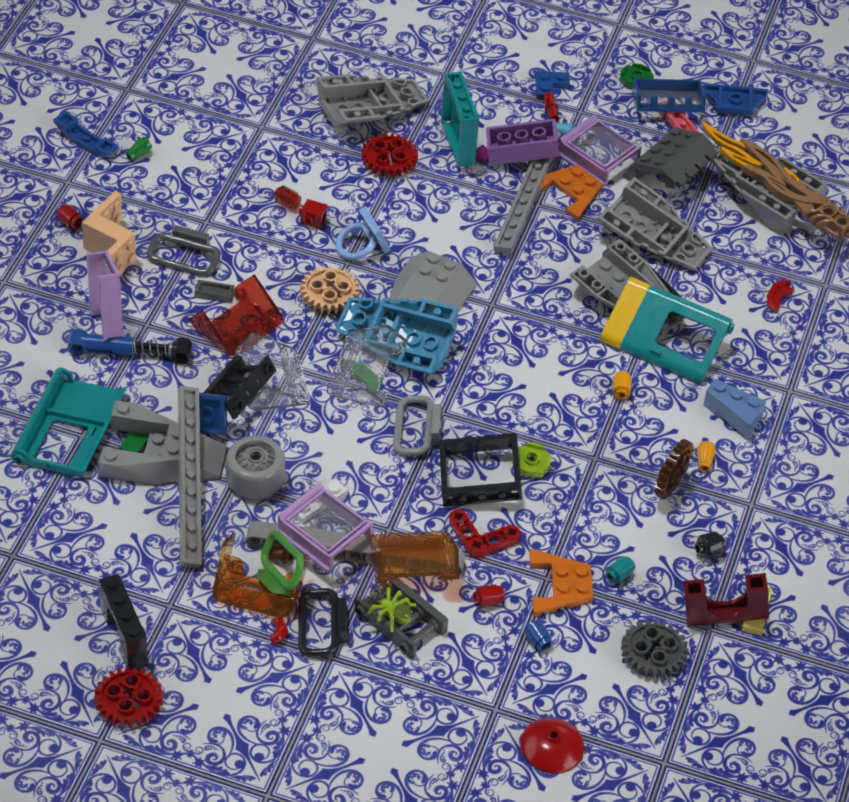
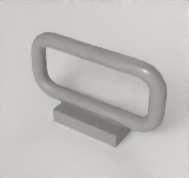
(433, 425)

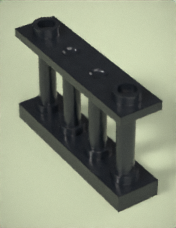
(249, 386)

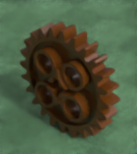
(674, 469)

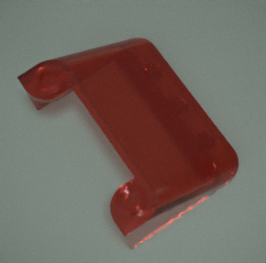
(251, 314)

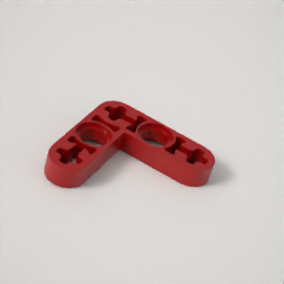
(477, 540)

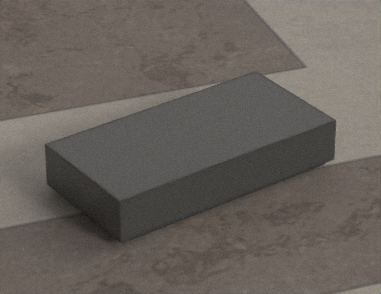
(214, 291)

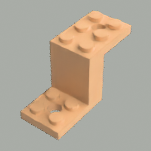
(104, 233)

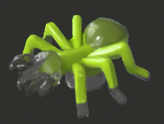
(392, 610)

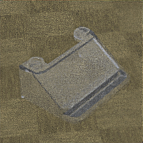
(364, 364)
(287, 384)

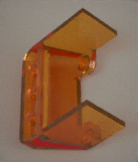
(249, 592)

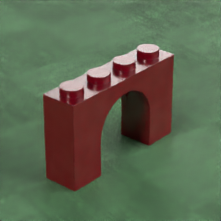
(749, 606)

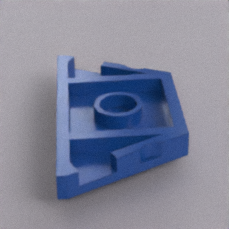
(735, 98)

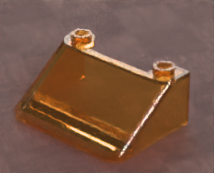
(414, 556)

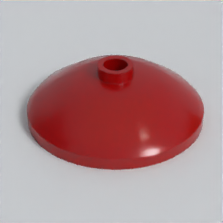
(550, 753)

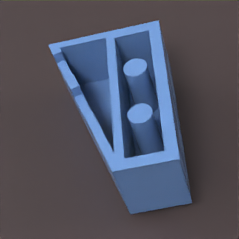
(735, 406)

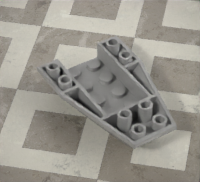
(611, 273)

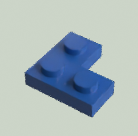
(547, 81)

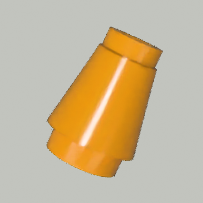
(705, 454)

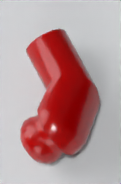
(280, 632)

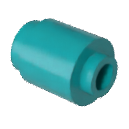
(620, 570)

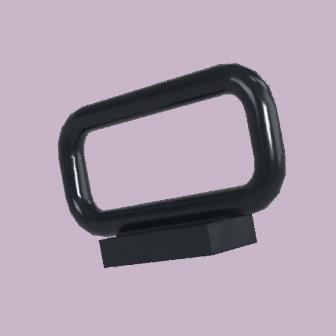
(339, 622)

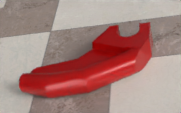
(777, 292)

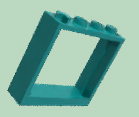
(463, 118)

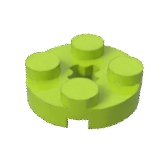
(541, 462)

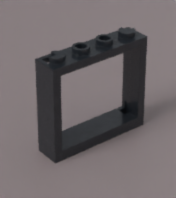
(480, 493)

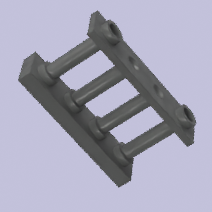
(435, 619)

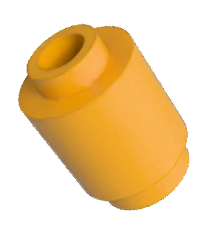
(622, 385)

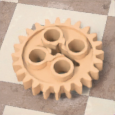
(328, 289)

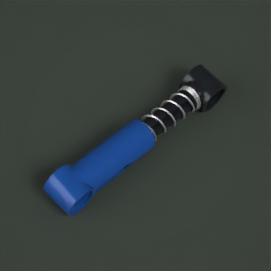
(83, 342)

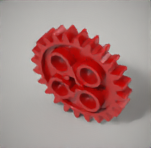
(402, 153)
(144, 688)

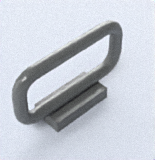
(188, 238)

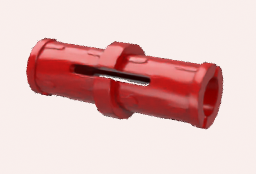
(551, 106)

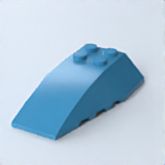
(422, 322)

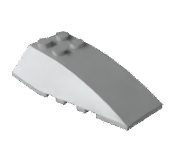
(367, 100)
(650, 223)
(434, 279)

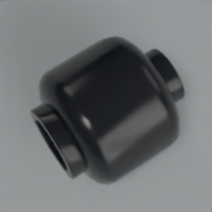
(710, 545)

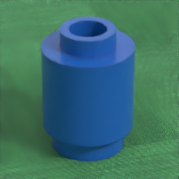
(538, 635)

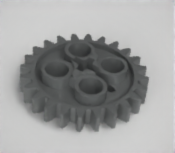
(644, 639)

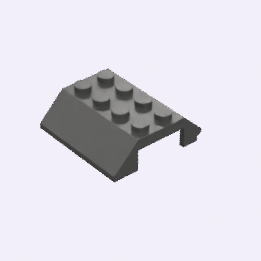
(675, 157)

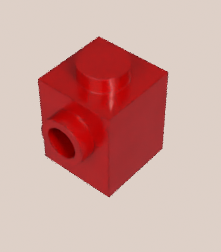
(313, 213)

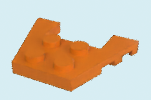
(577, 185)
(570, 582)

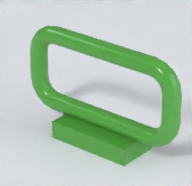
(271, 576)

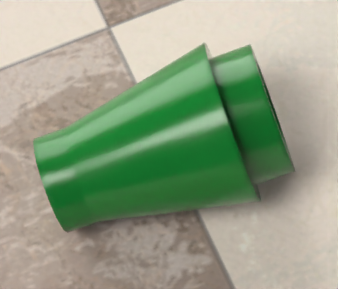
(139, 148)

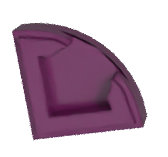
(482, 155)

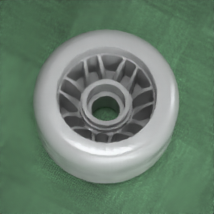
(255, 467)

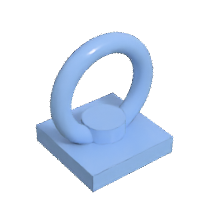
(372, 232)

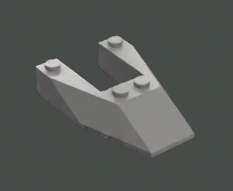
(769, 208)
(161, 455)

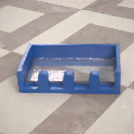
(669, 95)

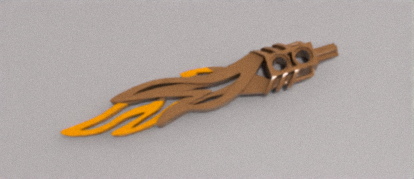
(812, 205)

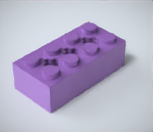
(522, 142)

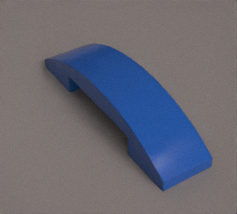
(82, 137)

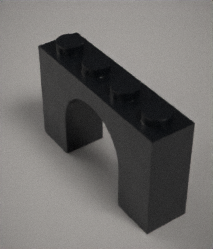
(118, 609)

